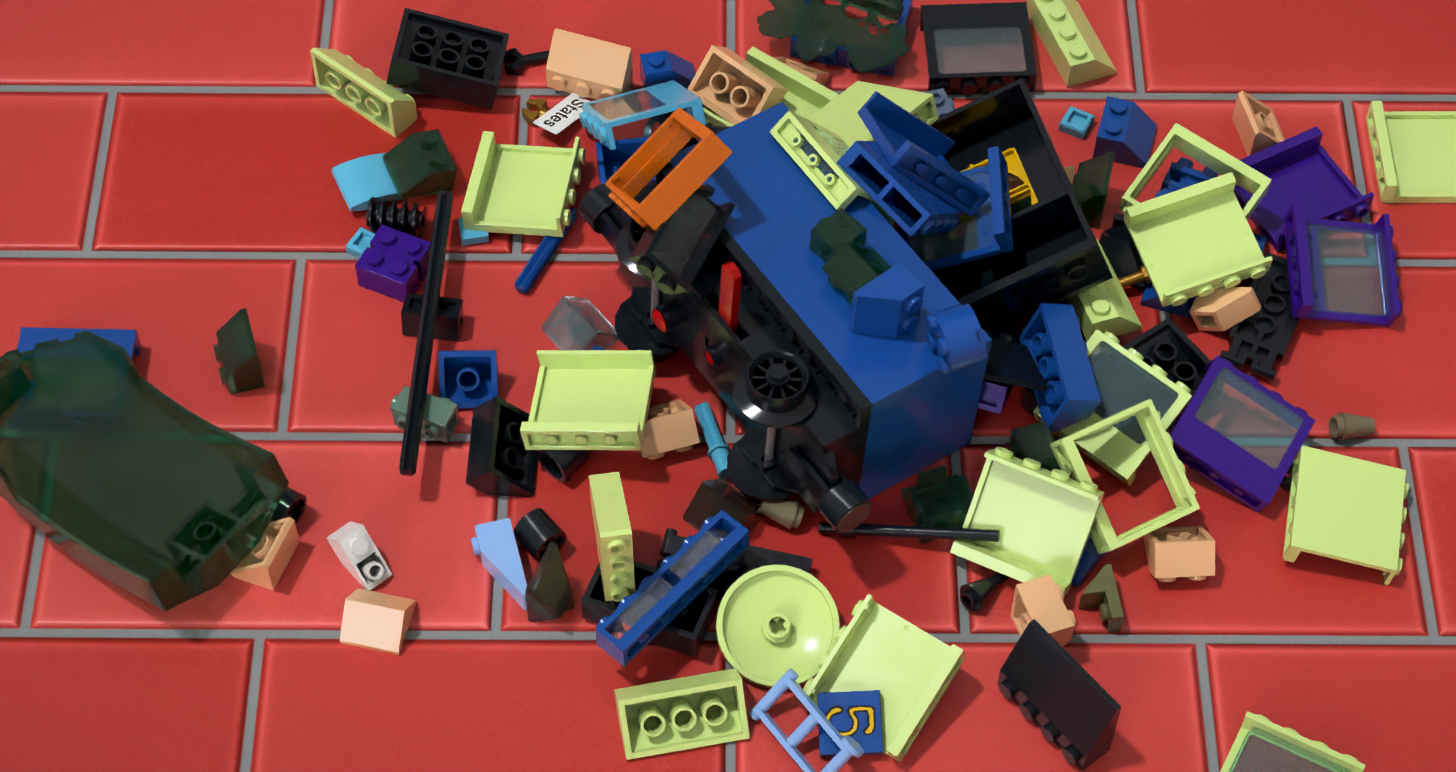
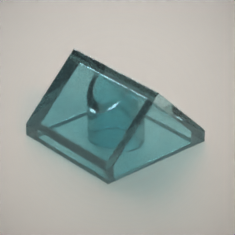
(578, 325)

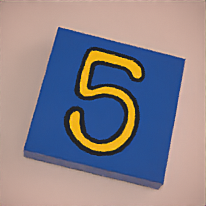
(852, 715)

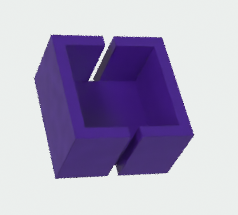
(391, 262)

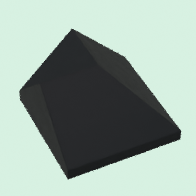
(1121, 252)

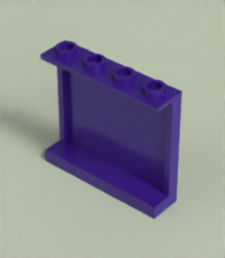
(1301, 176)

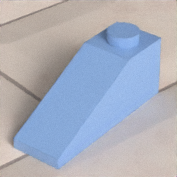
(500, 557)

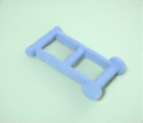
(848, 746)

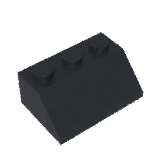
(497, 452)

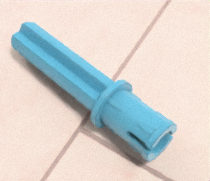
(718, 449)

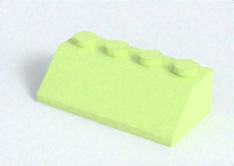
(1070, 40)
(363, 91)
(1105, 308)
(682, 713)

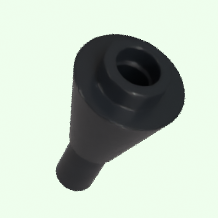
(977, 593)

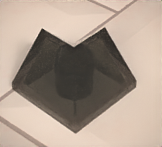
(549, 588)

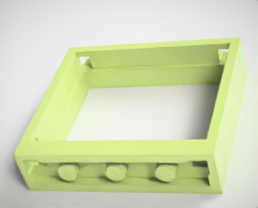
(1209, 156)
(1167, 461)

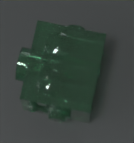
(833, 230)

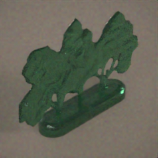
(825, 27)

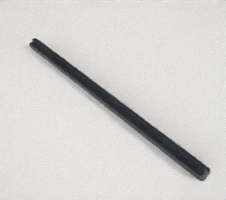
(425, 336)

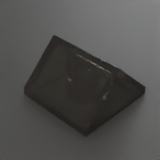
(717, 496)

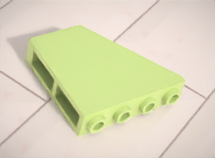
(612, 535)

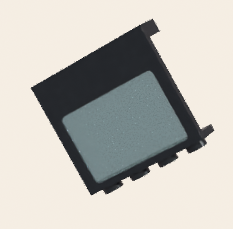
(977, 47)

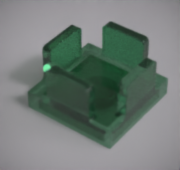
(938, 499)

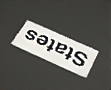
(562, 114)

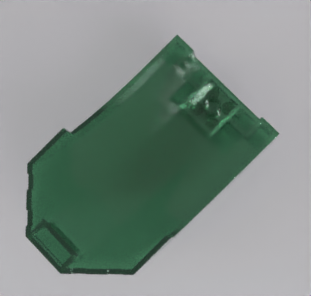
(128, 471)

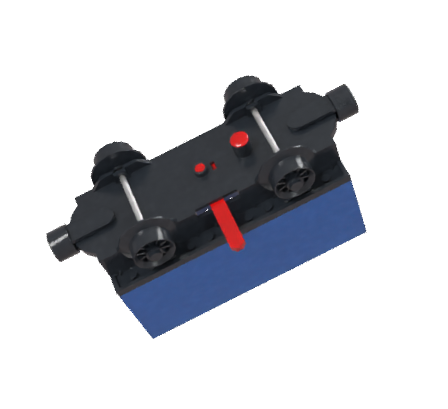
(772, 337)

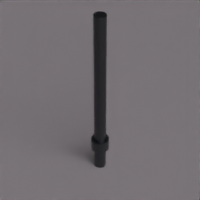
(915, 532)

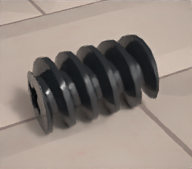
(396, 218)

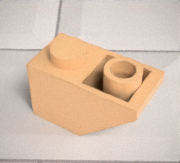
(1224, 308)

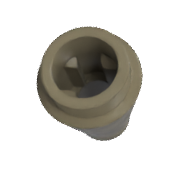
(1349, 426)
(784, 511)

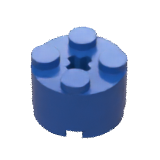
(955, 337)

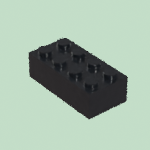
(682, 634)

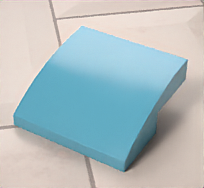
(364, 179)

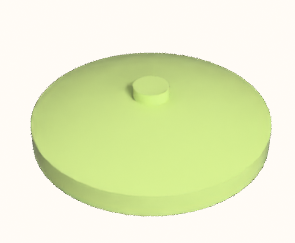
(776, 623)

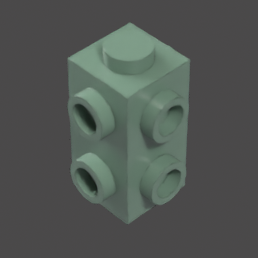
(439, 415)

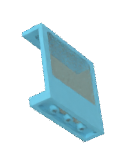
(635, 105)

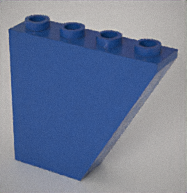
(905, 201)

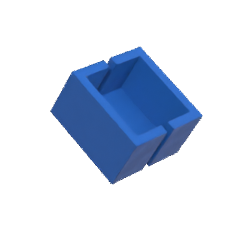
(610, 161)

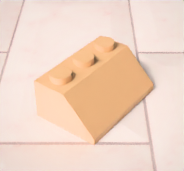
(588, 66)
(734, 86)

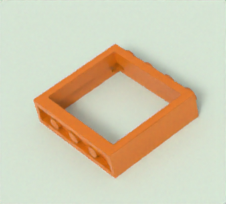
(680, 182)

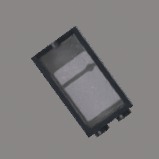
(682, 243)

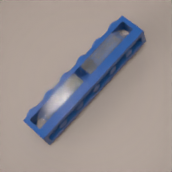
(672, 587)

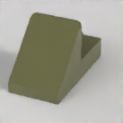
(1104, 594)

